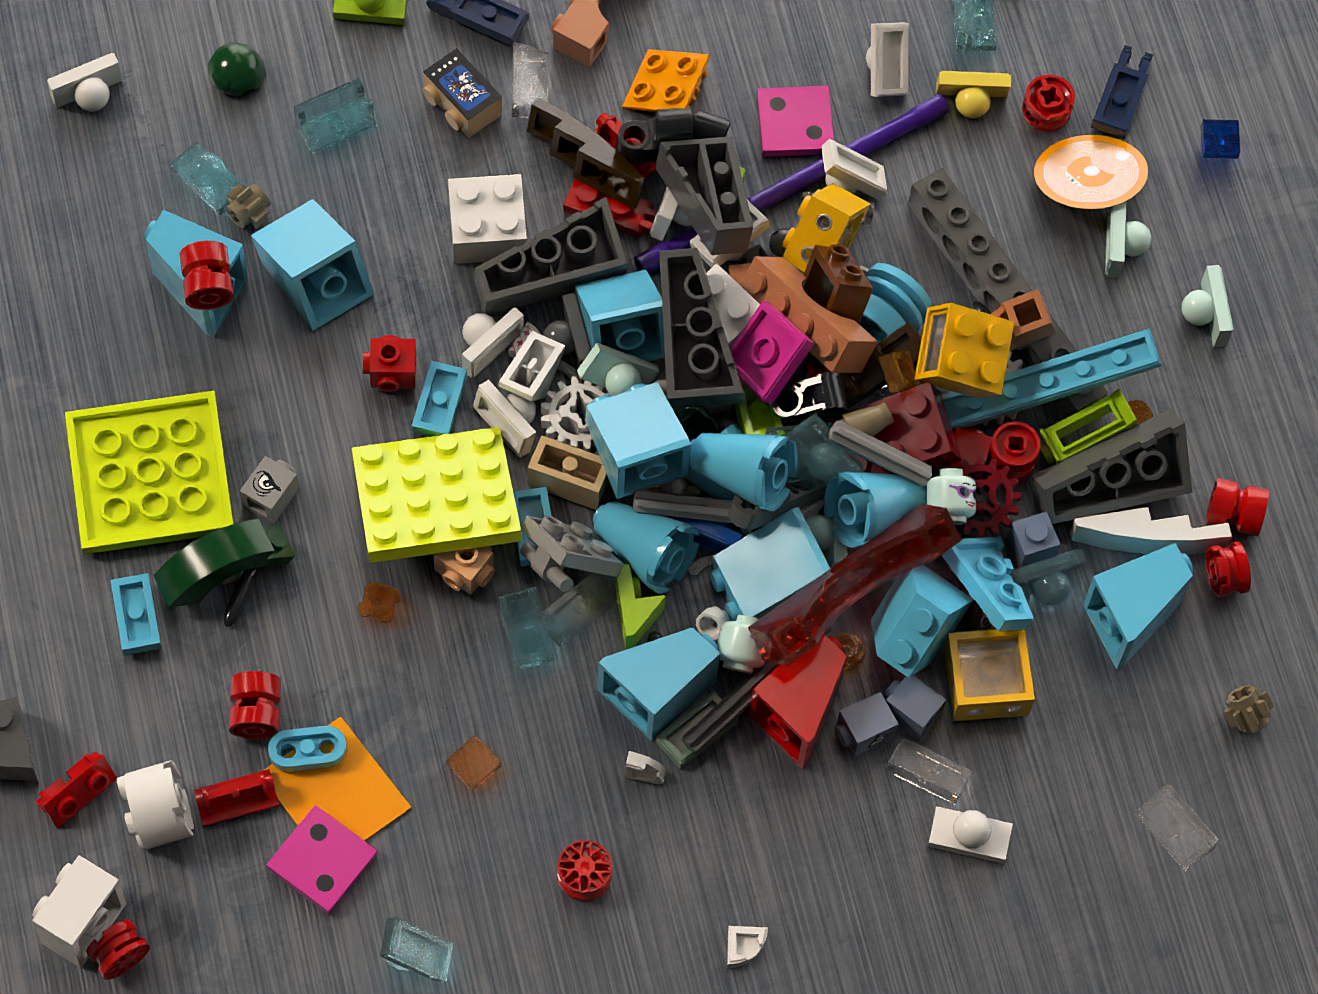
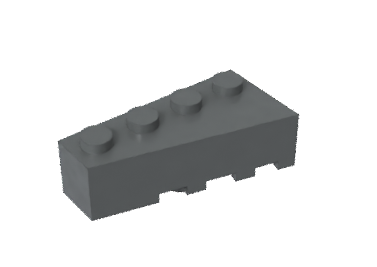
(553, 262)
(695, 342)
(1118, 473)

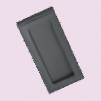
(571, 331)

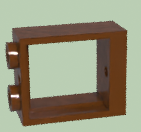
(837, 282)

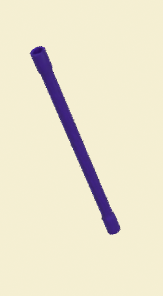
(916, 117)

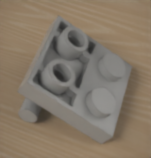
(566, 546)

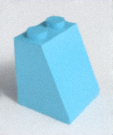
(164, 243)
(314, 263)
(624, 314)
(638, 439)
(768, 566)
(1136, 600)
(916, 619)
(659, 678)

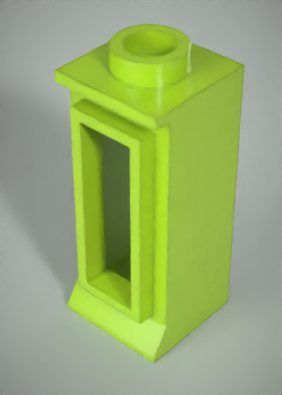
(1052, 447)

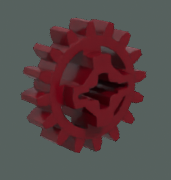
(991, 485)

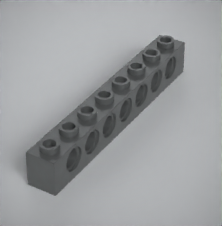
(987, 269)

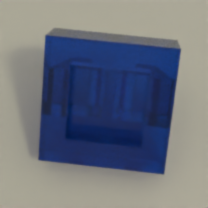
(1220, 139)

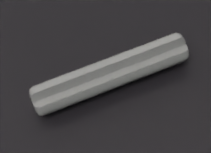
(880, 453)
(682, 506)

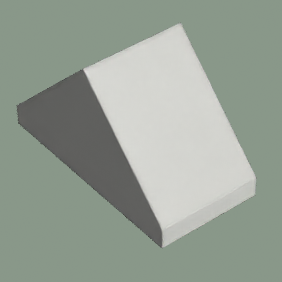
(533, 367)

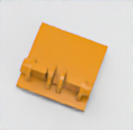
(667, 80)

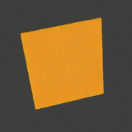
(351, 792)

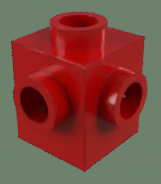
(391, 363)

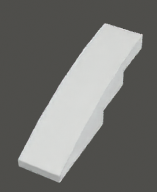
(1137, 533)

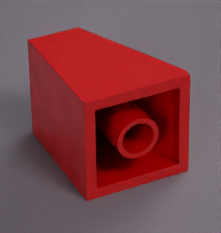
(798, 698)

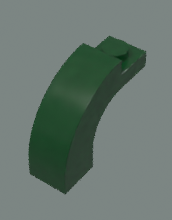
(219, 555)

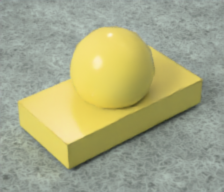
(973, 90)

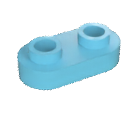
(307, 747)

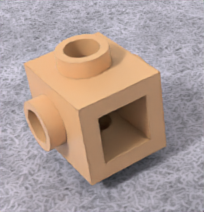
(466, 568)

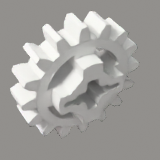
(565, 422)

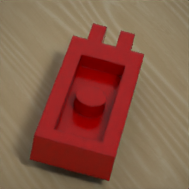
(625, 218)

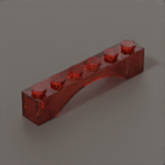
(805, 616)

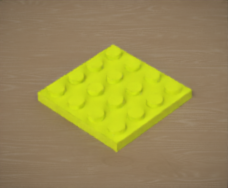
(148, 472)
(435, 494)

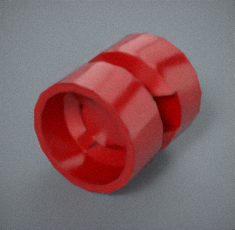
(206, 275)
(1017, 447)
(1237, 506)
(255, 702)

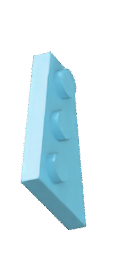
(989, 582)

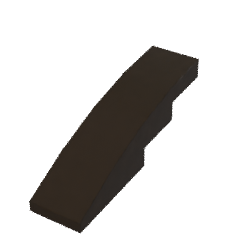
(593, 158)
(872, 378)

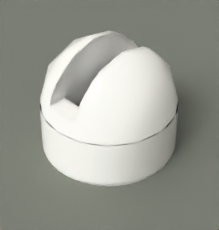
(708, 617)

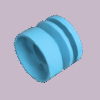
(893, 301)

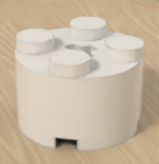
(156, 804)

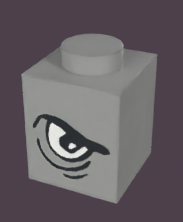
(269, 489)

